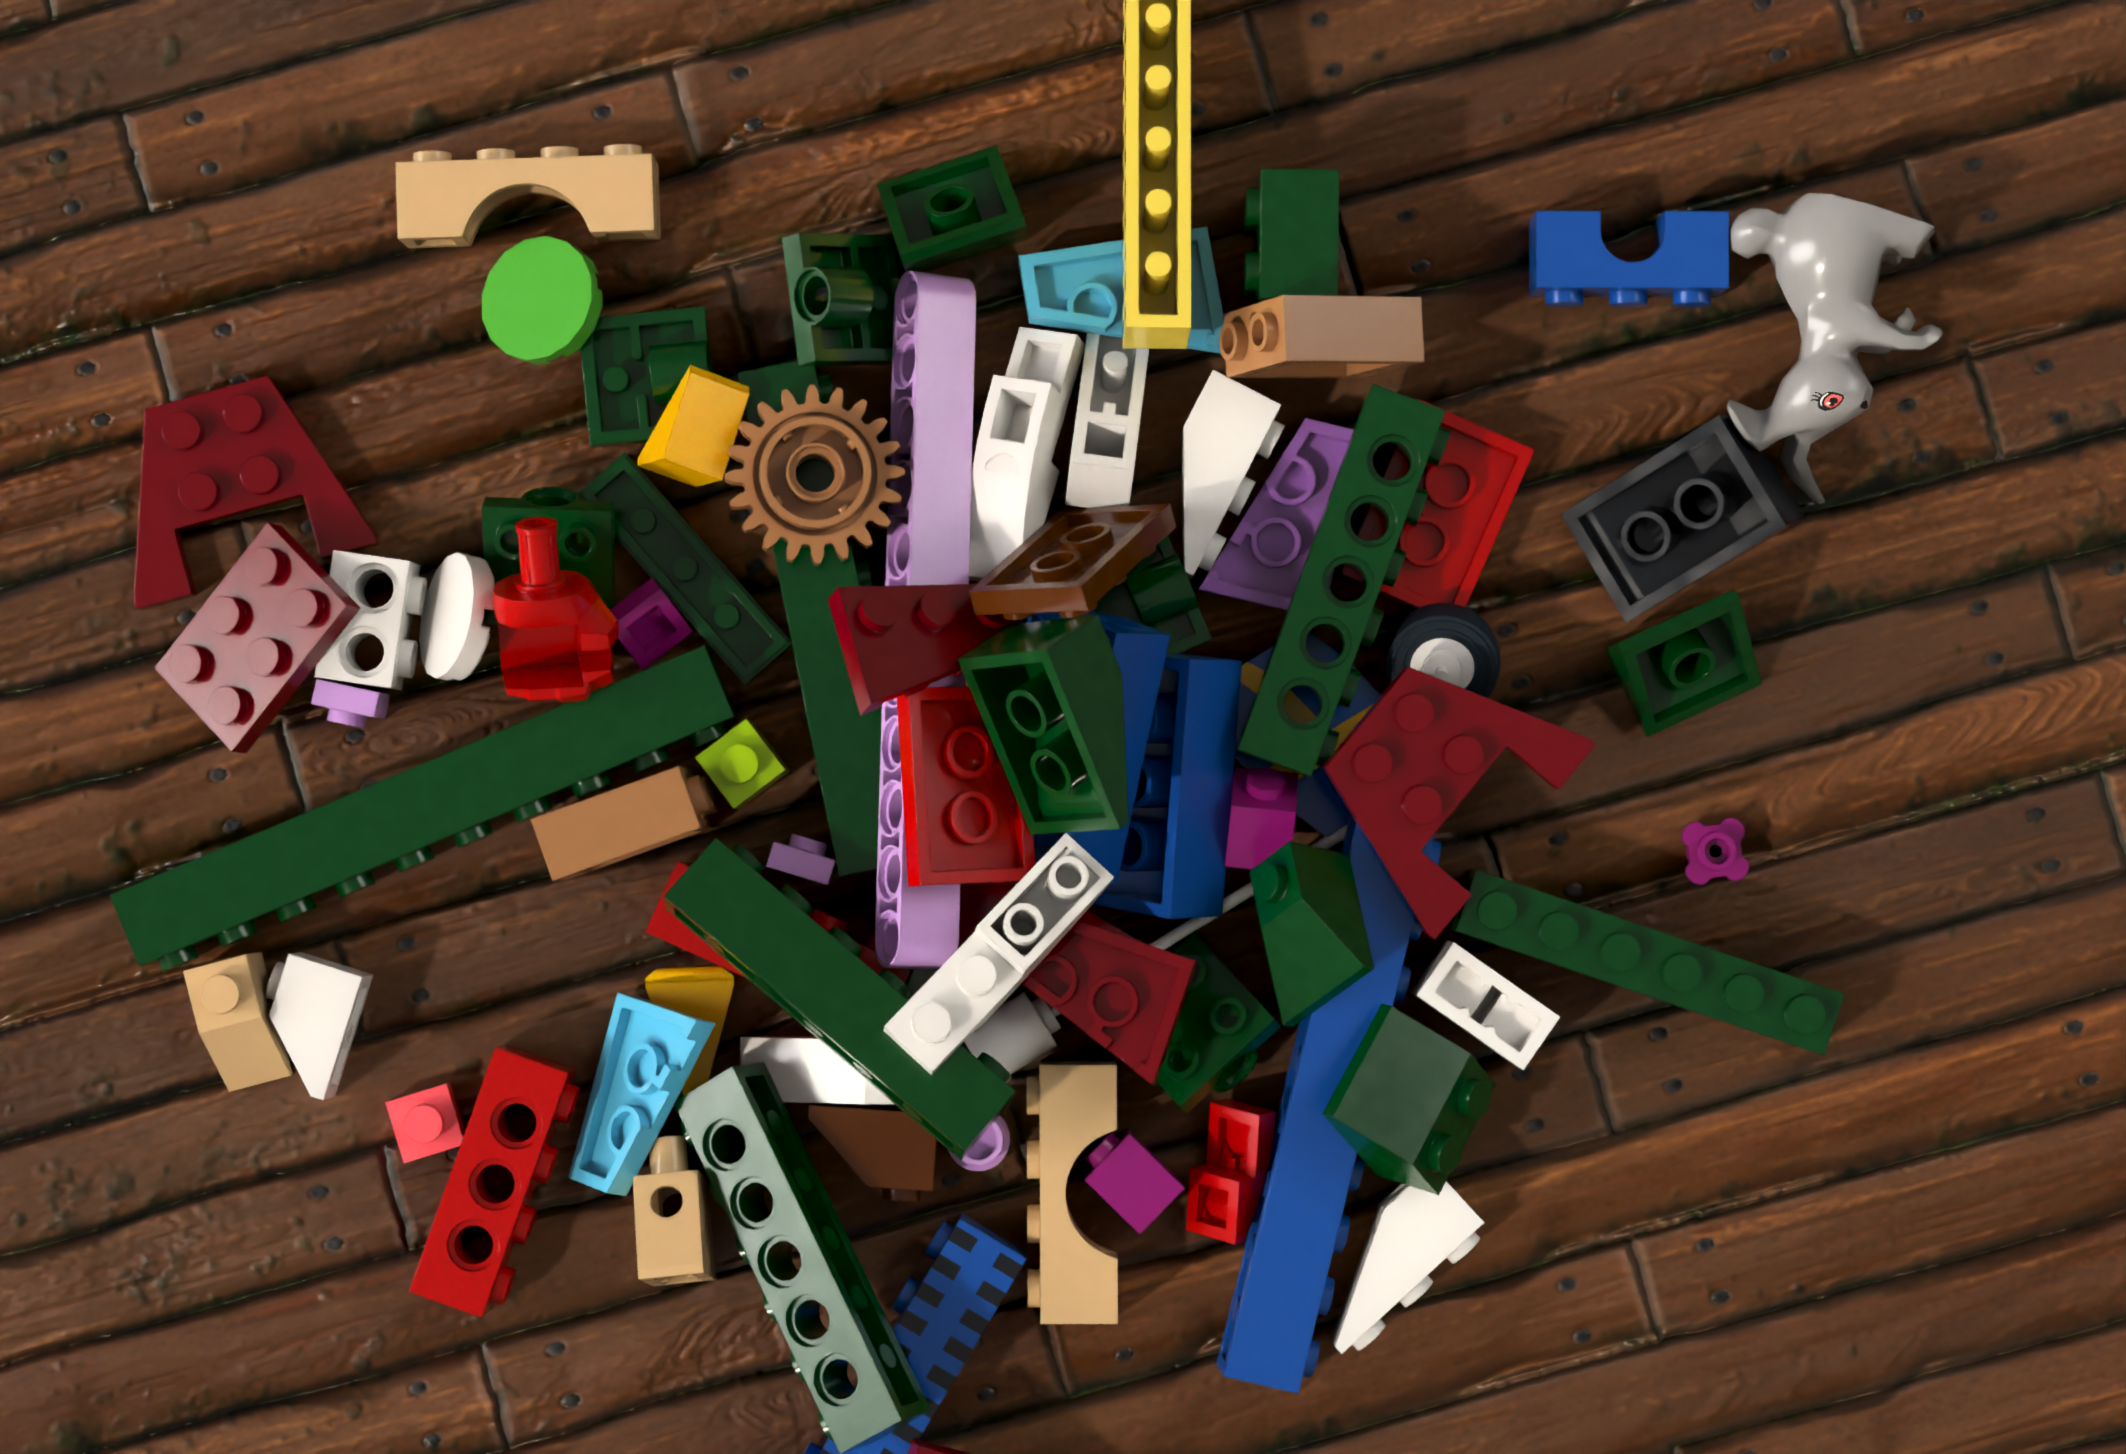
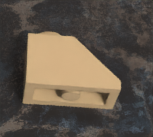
(236, 1022)

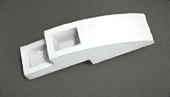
(1016, 445)
(999, 954)

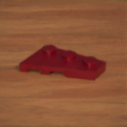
(906, 636)
(1116, 993)

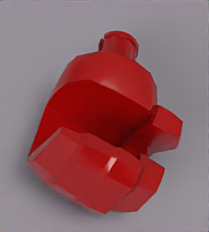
(551, 623)

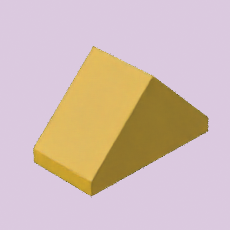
(696, 429)

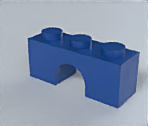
(1573, 263)

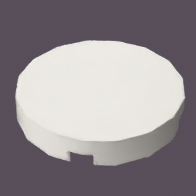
(453, 617)

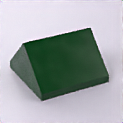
(953, 211)
(1686, 663)

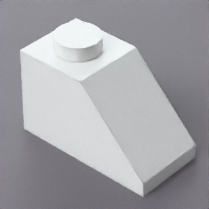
(317, 1016)

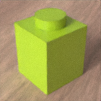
(742, 764)

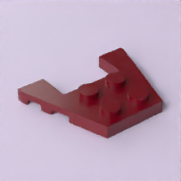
(225, 459)
(1419, 760)

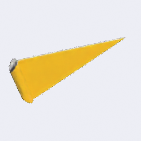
(698, 992)

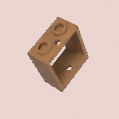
(1322, 337)
(624, 822)

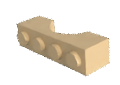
(448, 199)
(1075, 1273)

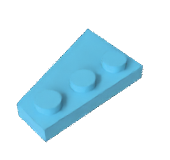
(1084, 290)
(634, 1089)

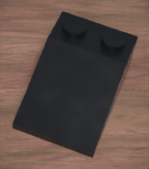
(1681, 516)

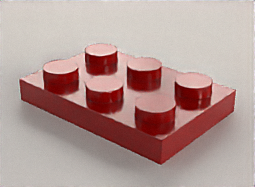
(1459, 518)
(956, 795)

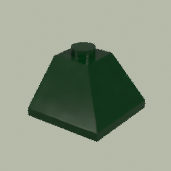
(1310, 927)

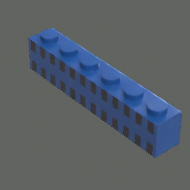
(945, 1317)

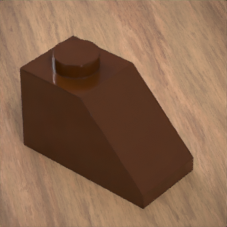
(880, 1146)

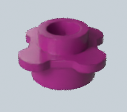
(1701, 863)

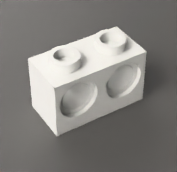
(388, 623)
(1485, 1004)

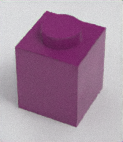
(1260, 815)
(1131, 1179)

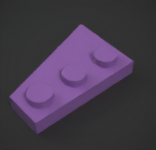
(1279, 527)

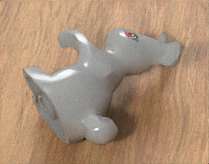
(1828, 267)

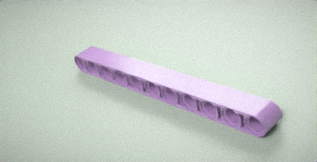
(924, 547)

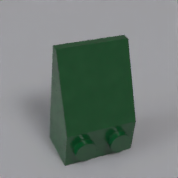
(1055, 721)

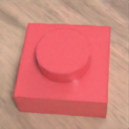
(426, 1122)

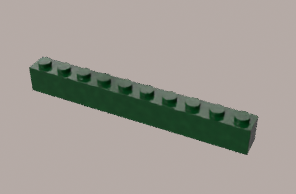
(423, 808)

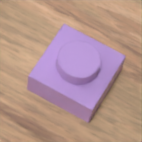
(349, 704)
(804, 859)

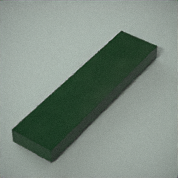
(688, 570)

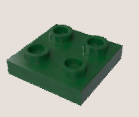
(842, 297)
(635, 368)
(583, 536)
(1160, 598)
(1214, 1033)

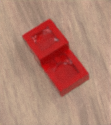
(1230, 1184)

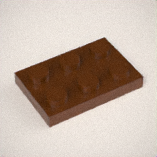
(1072, 561)

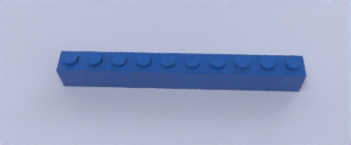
(1310, 1163)

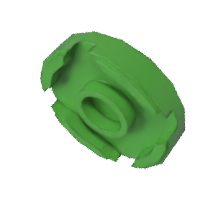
(541, 300)

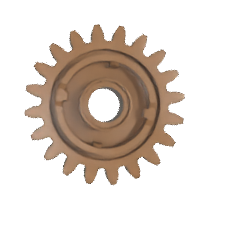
(822, 434)

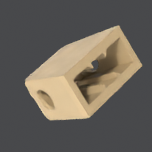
(676, 1246)

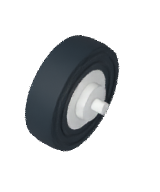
(1446, 644)

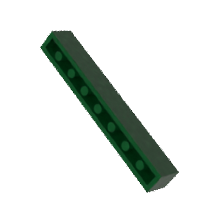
(842, 740)

